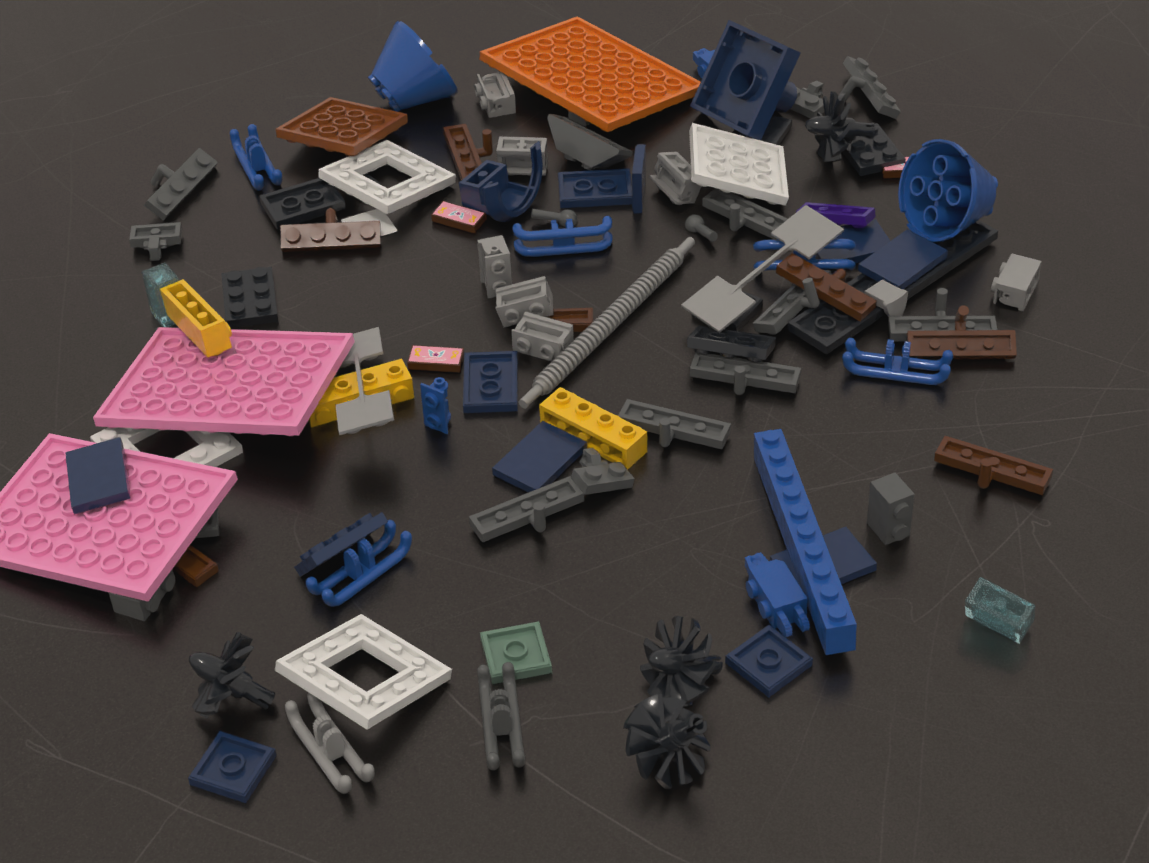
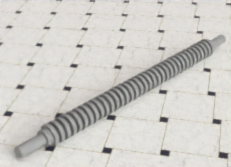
(606, 323)

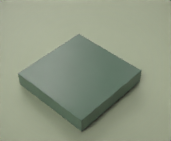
(517, 644)

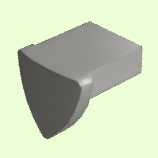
(888, 297)

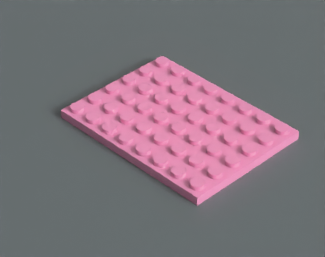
(255, 387)
(114, 547)

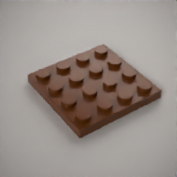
(341, 126)

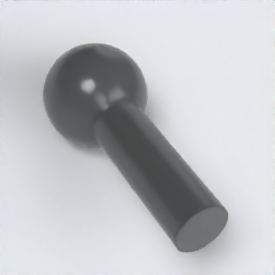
(559, 217)
(696, 224)

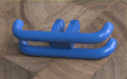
(254, 158)
(563, 239)
(820, 263)
(896, 366)
(361, 566)

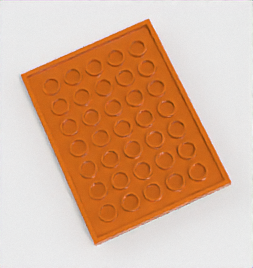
(591, 73)

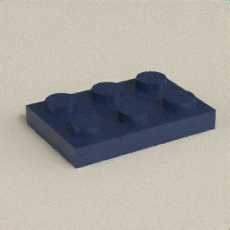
(339, 542)

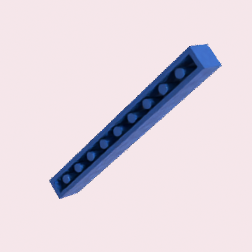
(805, 543)

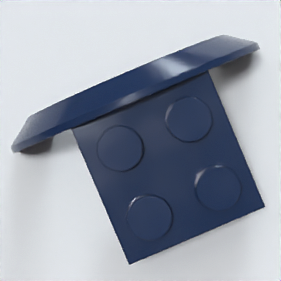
(492, 193)

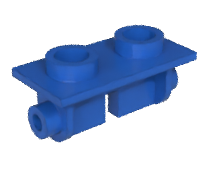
(435, 405)

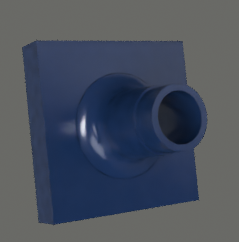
(747, 81)

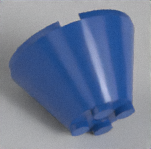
(408, 73)
(944, 190)

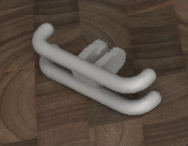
(328, 744)

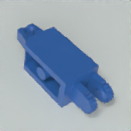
(776, 593)

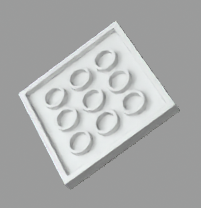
(738, 164)

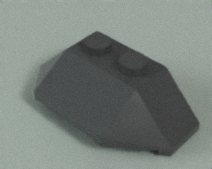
(585, 145)

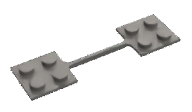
(723, 303)
(366, 409)

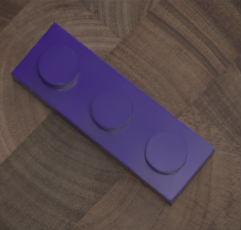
(843, 214)

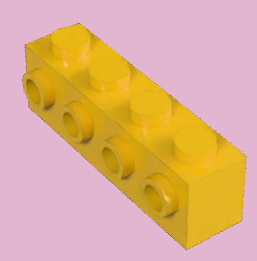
(196, 318)
(376, 379)
(605, 432)

